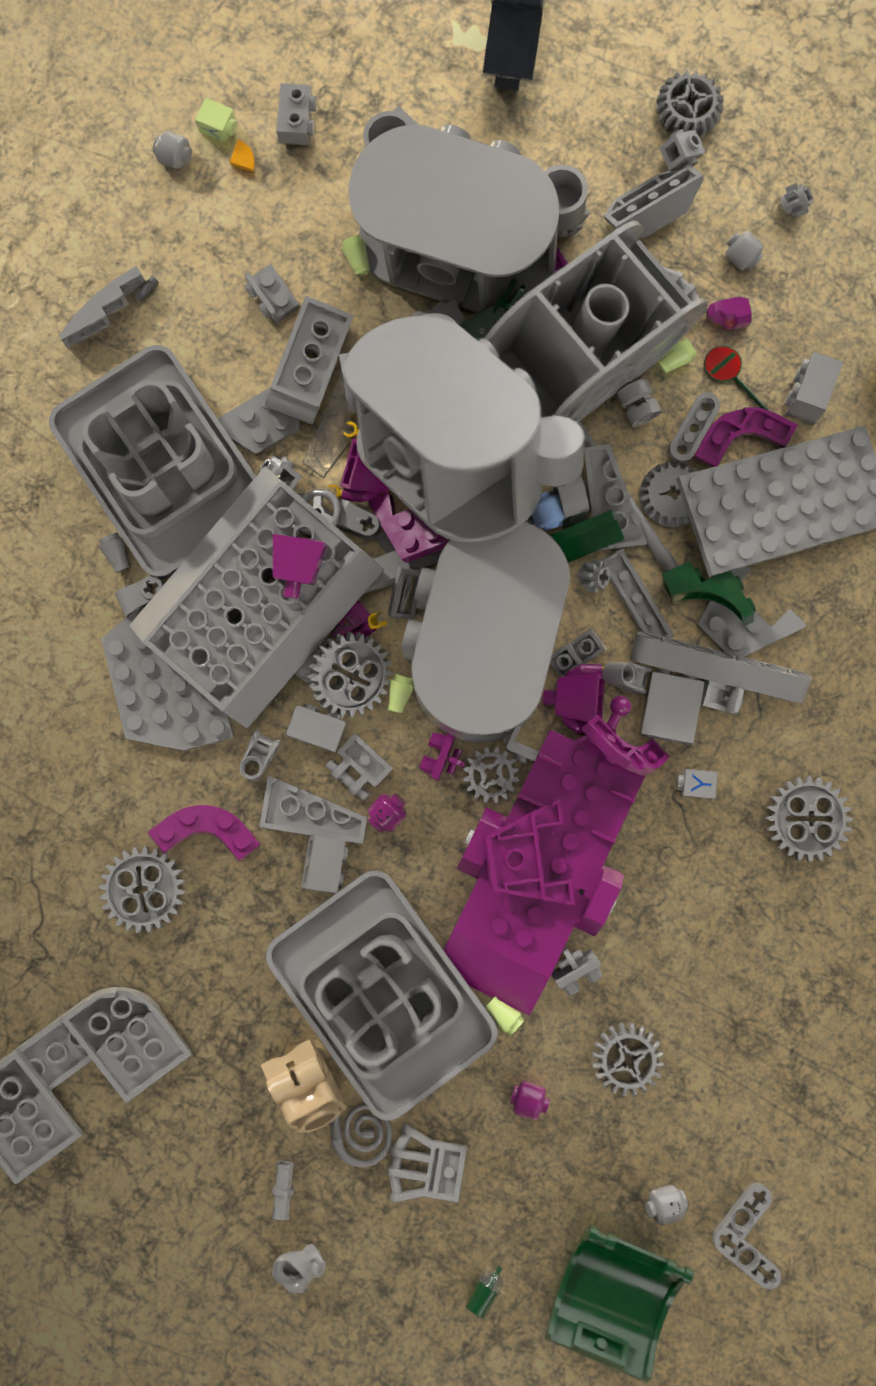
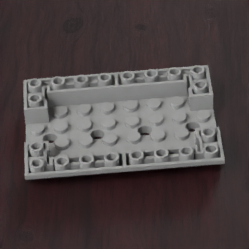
(224, 573)

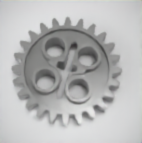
(339, 695)
(808, 796)
(118, 893)

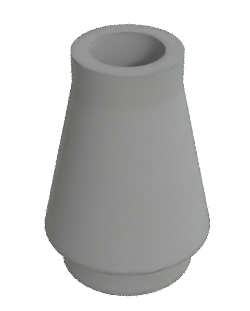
(114, 550)

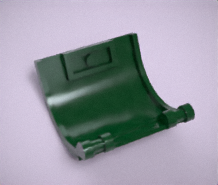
(614, 1302)

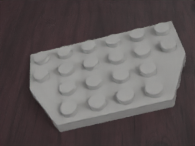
(156, 700)

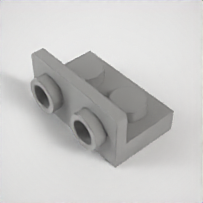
(272, 293)

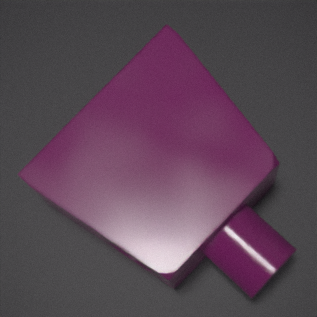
(296, 562)

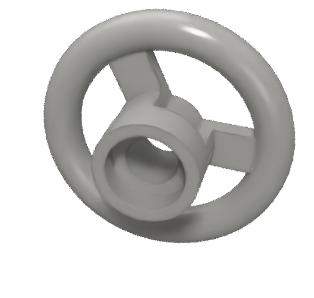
(317, 505)

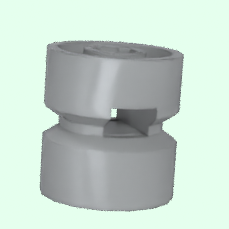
(634, 395)

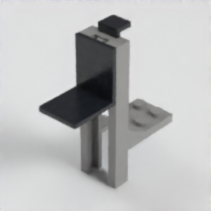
(513, 42)

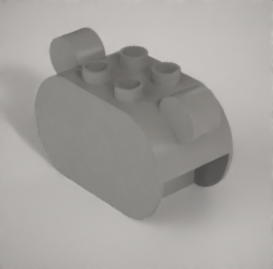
(457, 212)
(456, 428)

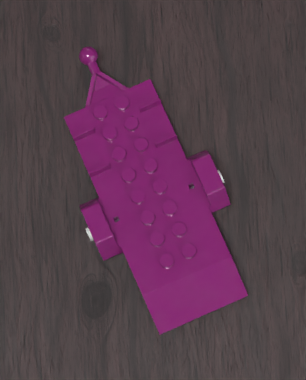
(512, 941)

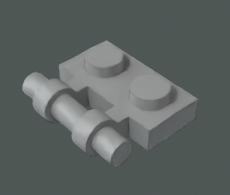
(365, 761)

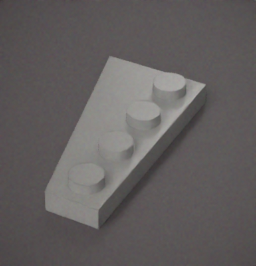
(303, 813)

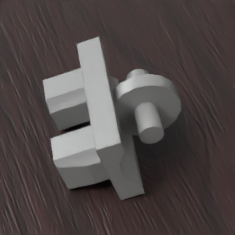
(574, 967)

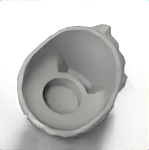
(297, 1268)

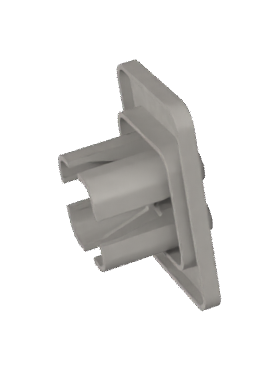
(152, 457)
(381, 995)

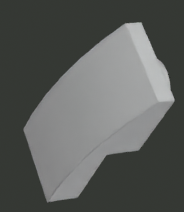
(577, 652)

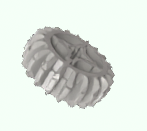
(698, 93)
(616, 1064)

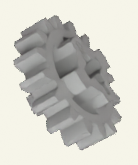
(500, 782)

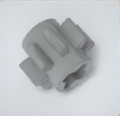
(797, 199)
(594, 575)

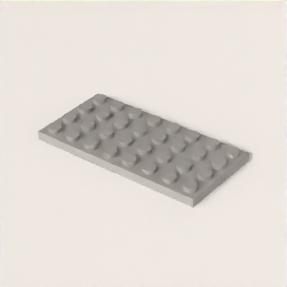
(782, 500)

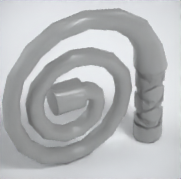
(367, 1133)

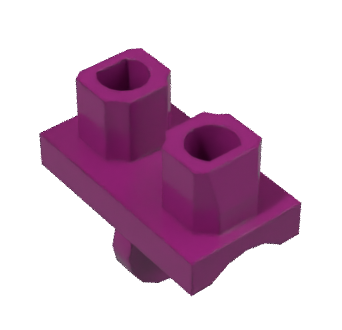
(436, 767)

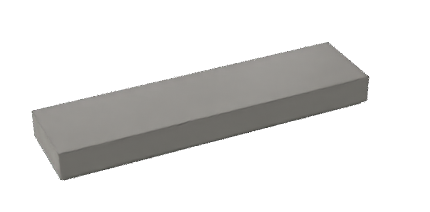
(635, 595)

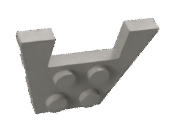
(732, 637)

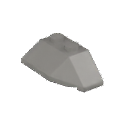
(656, 200)

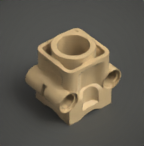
(304, 1088)

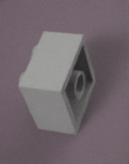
(812, 387)

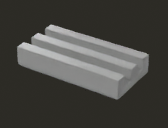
(396, 593)

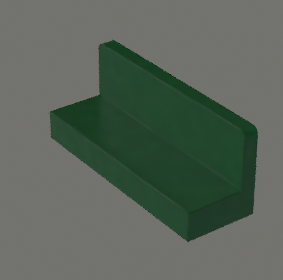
(589, 536)

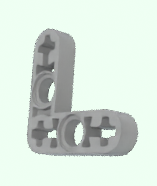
(739, 1232)

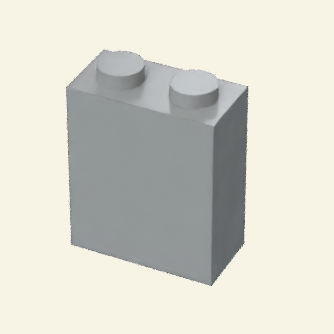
(671, 707)

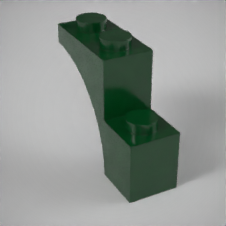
(687, 583)

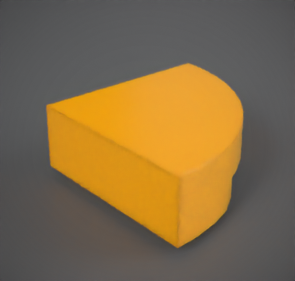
(243, 157)

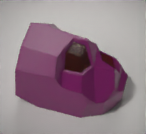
(730, 313)

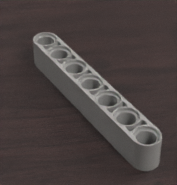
(720, 667)

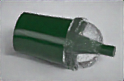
(485, 1292)

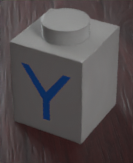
(697, 784)

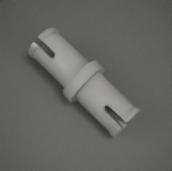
(283, 1190)

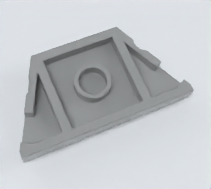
(258, 426)

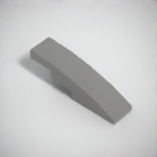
(94, 313)
(390, 563)

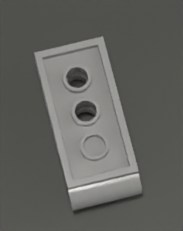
(302, 380)

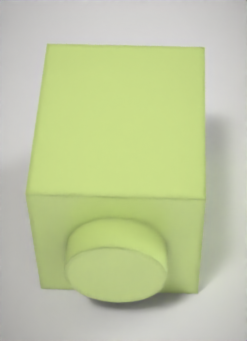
(216, 120)

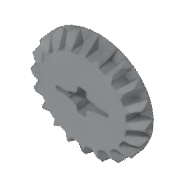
(659, 482)

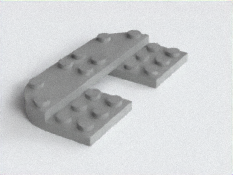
(113, 1028)

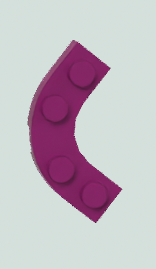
(741, 423)
(639, 760)
(207, 820)

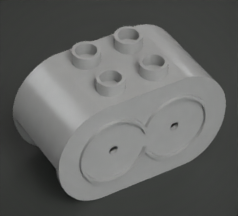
(595, 325)
(487, 632)

